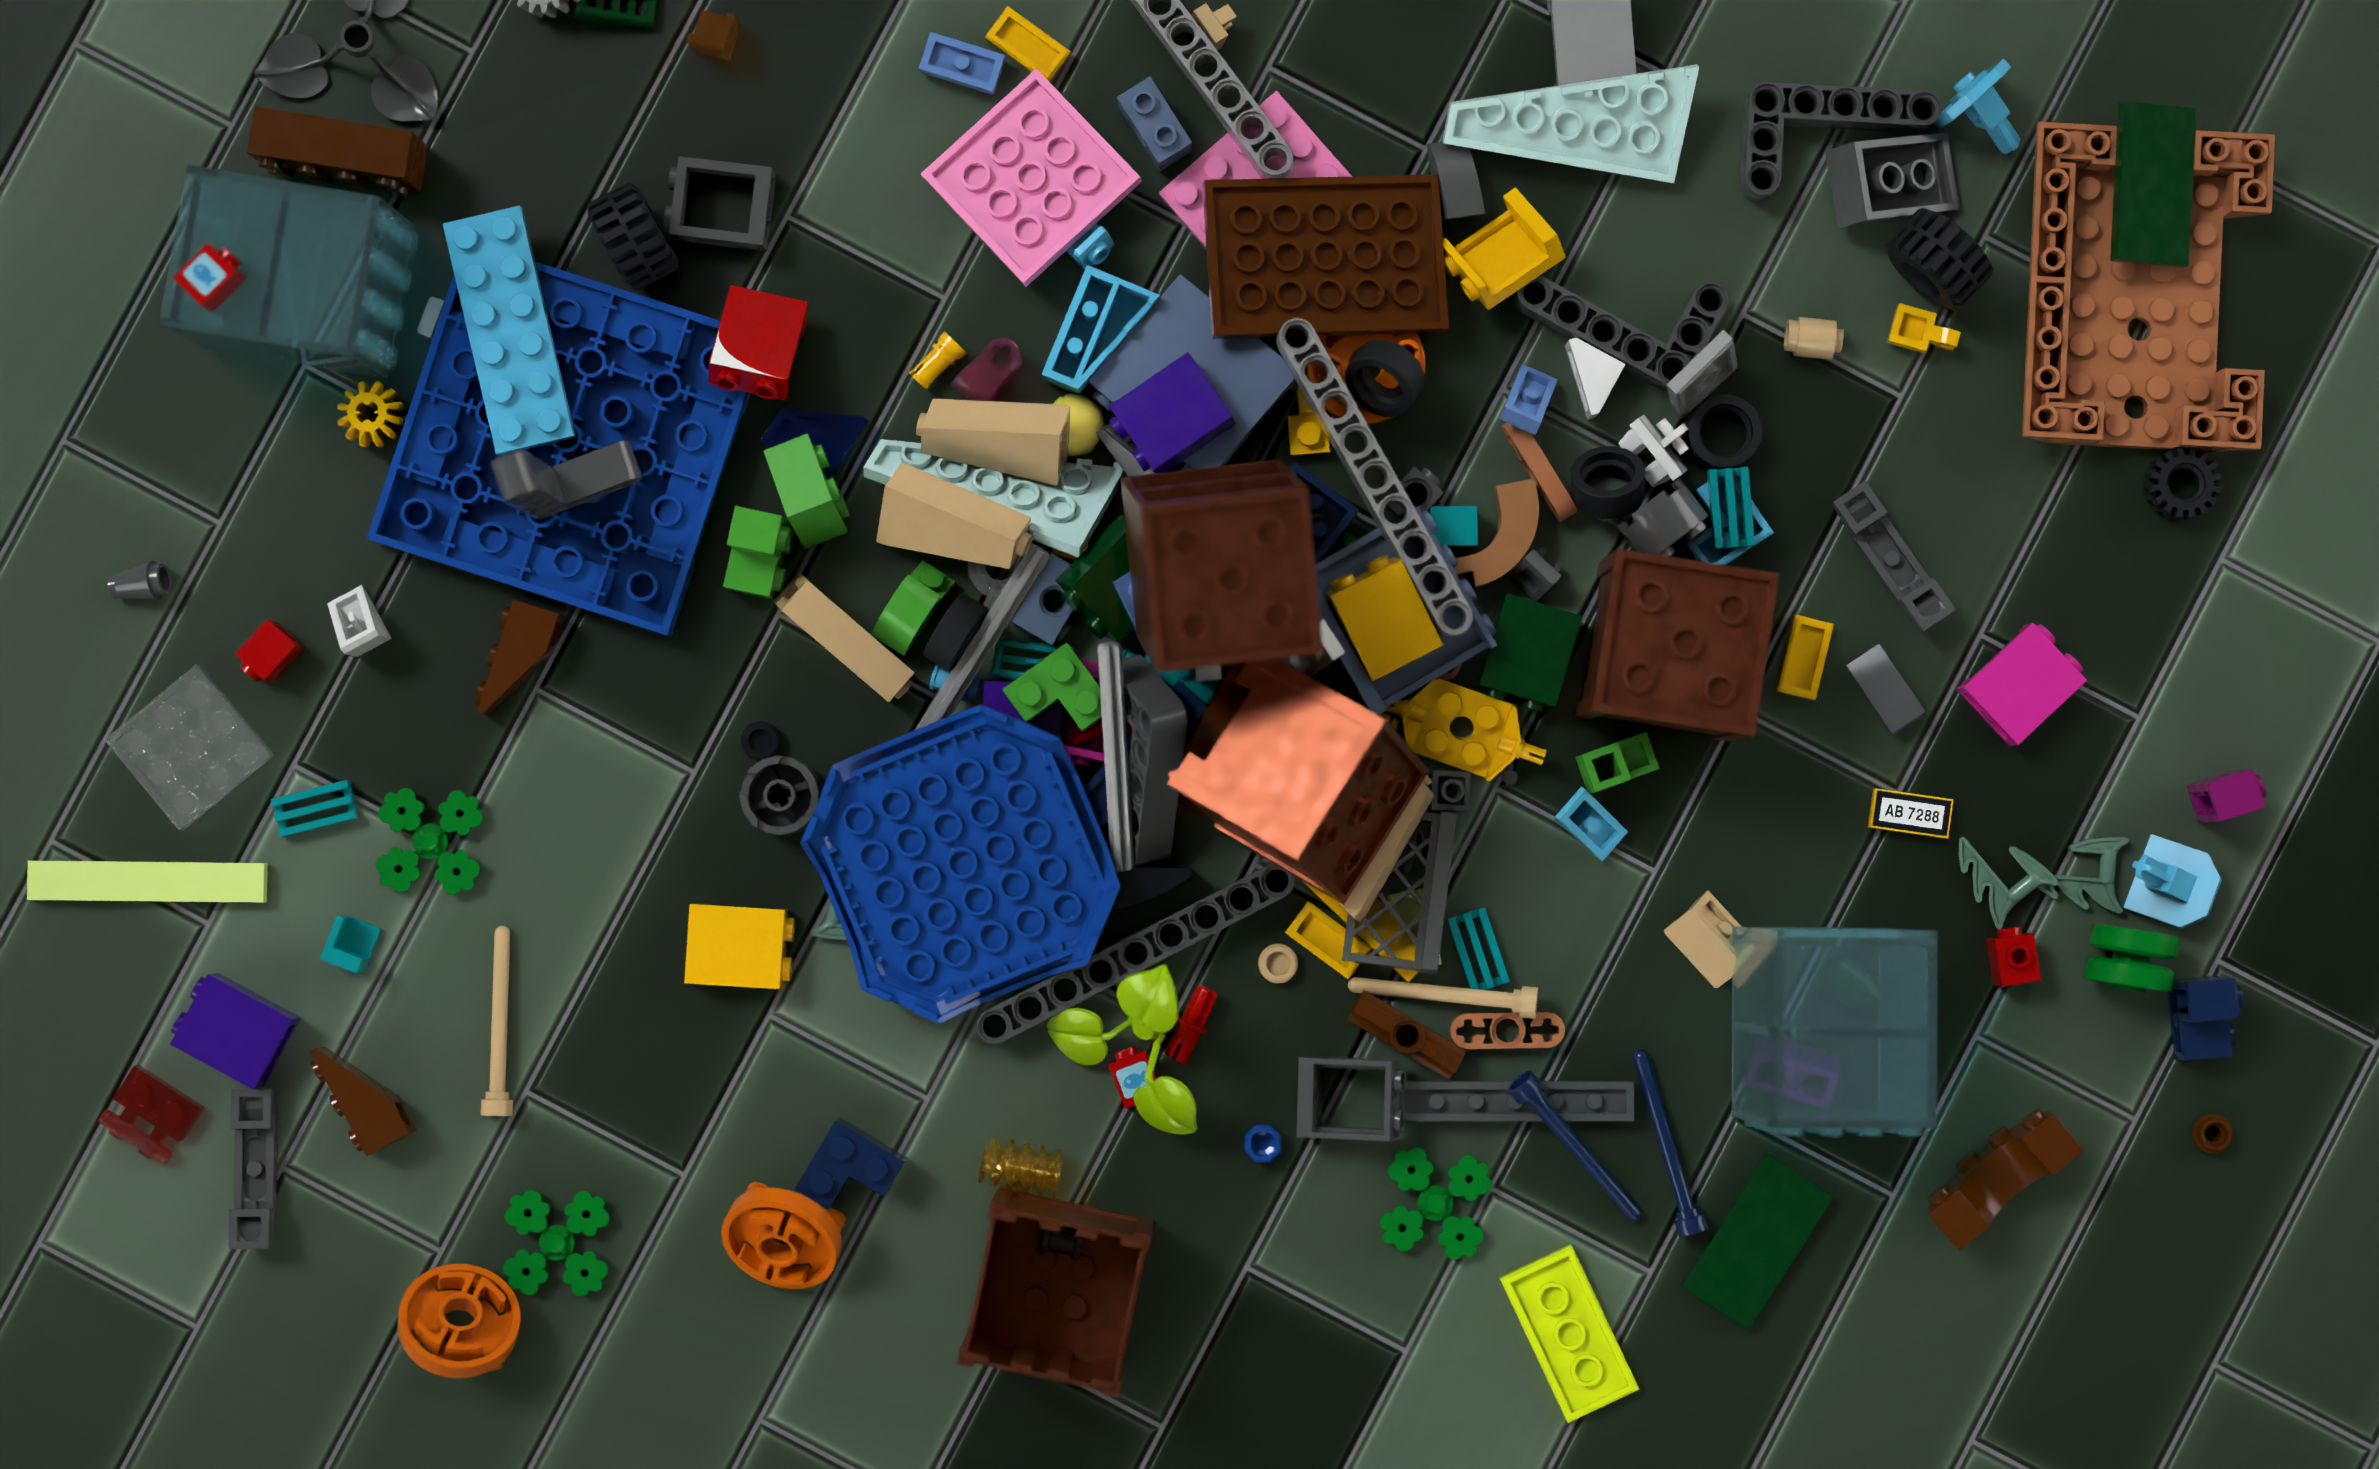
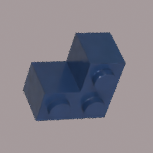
(1328, 513)
(2201, 1016)
(844, 1154)

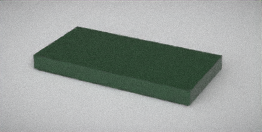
(2153, 184)
(1757, 1241)

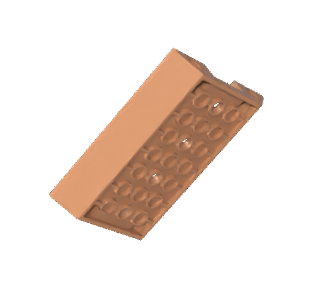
(2081, 303)

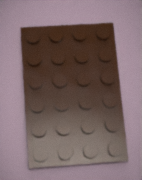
(1327, 251)

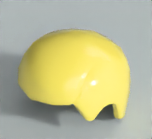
(1085, 421)

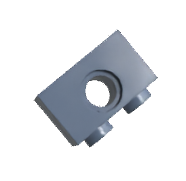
(1154, 124)
(1033, 616)

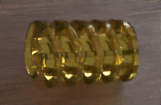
(1021, 1166)

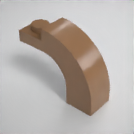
(1517, 523)

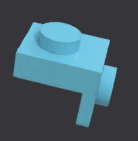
(1092, 247)

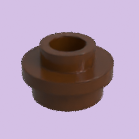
(2223, 1137)

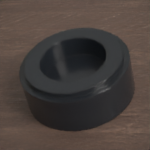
(760, 740)

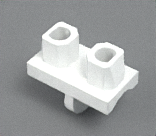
(1646, 435)

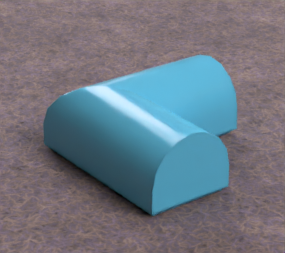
(1702, 546)

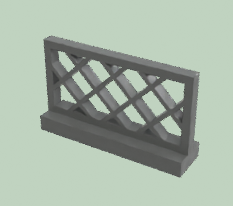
(1431, 904)

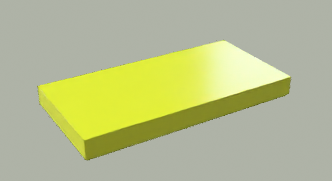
(1569, 1333)

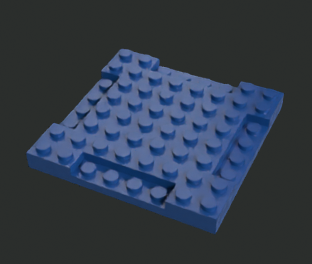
(628, 375)

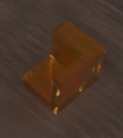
(715, 34)

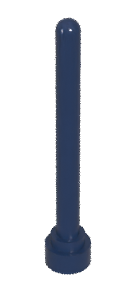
(1528, 1090)
(1689, 1217)

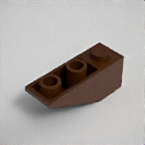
(524, 646)
(370, 1108)

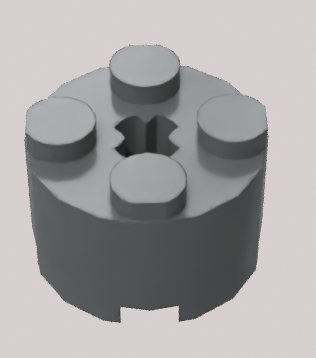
(1665, 521)
(760, 786)

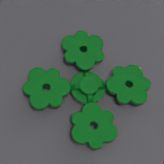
(429, 841)
(1435, 1203)
(556, 1242)

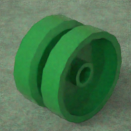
(2131, 958)

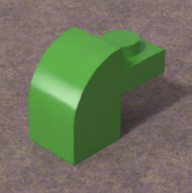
(912, 607)
(1617, 763)

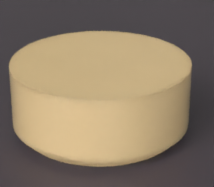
(1278, 963)

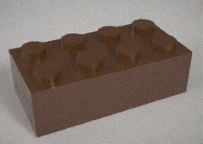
(337, 150)

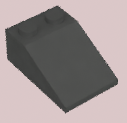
(1891, 179)

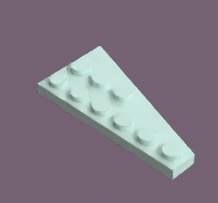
(1604, 125)
(1059, 514)

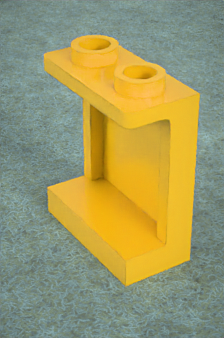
(1504, 253)
(1383, 616)
(738, 946)

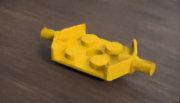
(1485, 750)

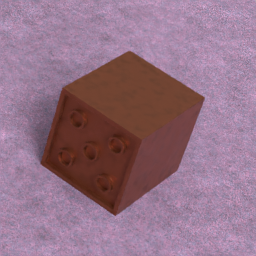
(1221, 565)

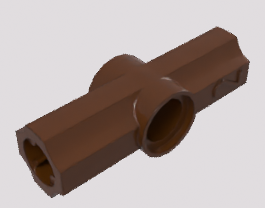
(1427, 1048)

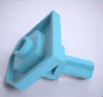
(1983, 106)
(2173, 883)

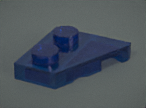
(832, 431)

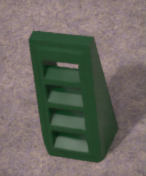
(613, 16)

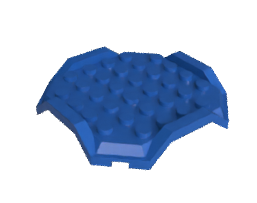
(962, 861)

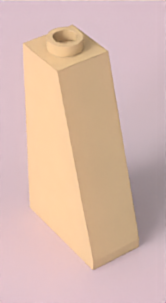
(999, 436)
(950, 521)
(844, 638)
(1382, 864)

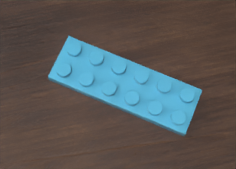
(509, 330)

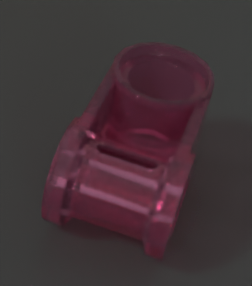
(982, 377)

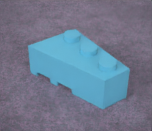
(1094, 326)

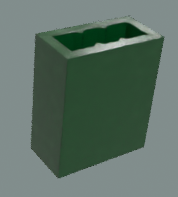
(1090, 584)
(1529, 653)

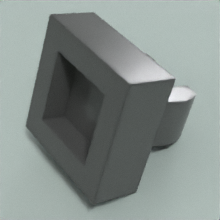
(1535, 574)

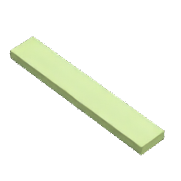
(147, 881)

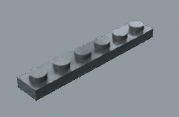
(1493, 1103)

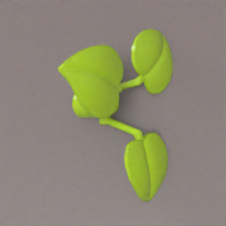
(1152, 1009)

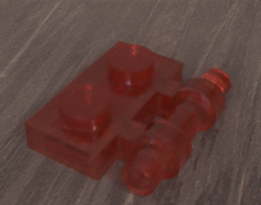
(158, 1104)

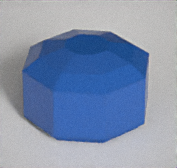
(1262, 1143)

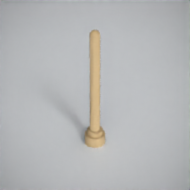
(1520, 1001)
(496, 1099)

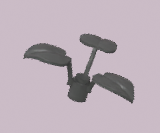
(400, 94)

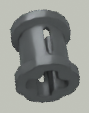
(1060, 1242)

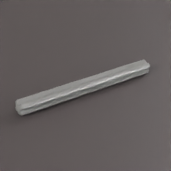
(986, 636)
(1116, 754)

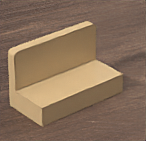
(1706, 938)

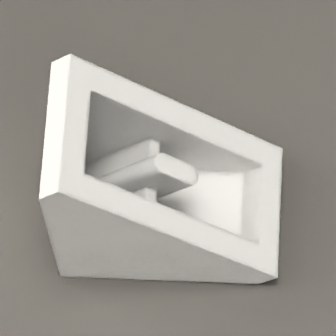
(1594, 374)
(357, 622)

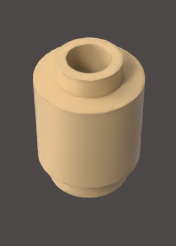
(1813, 338)

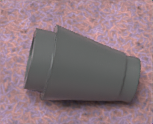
(141, 582)

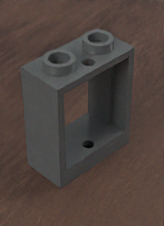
(761, 208)
(1311, 1098)

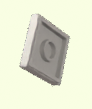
(1702, 375)

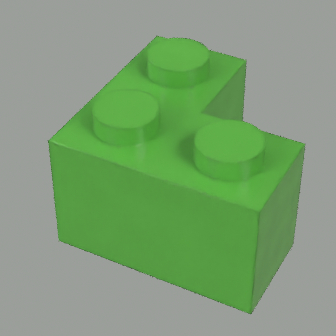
(807, 496)
(757, 552)
(1057, 679)

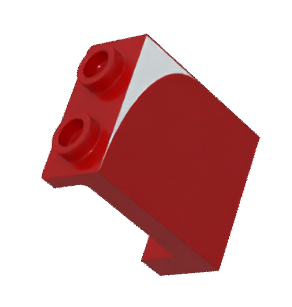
(757, 342)

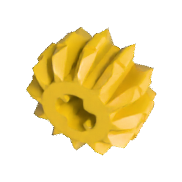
(366, 429)

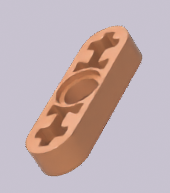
(1538, 467)
(1537, 1040)

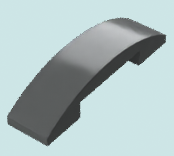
(1891, 557)
(254, 1168)

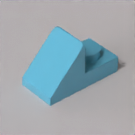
(1591, 824)

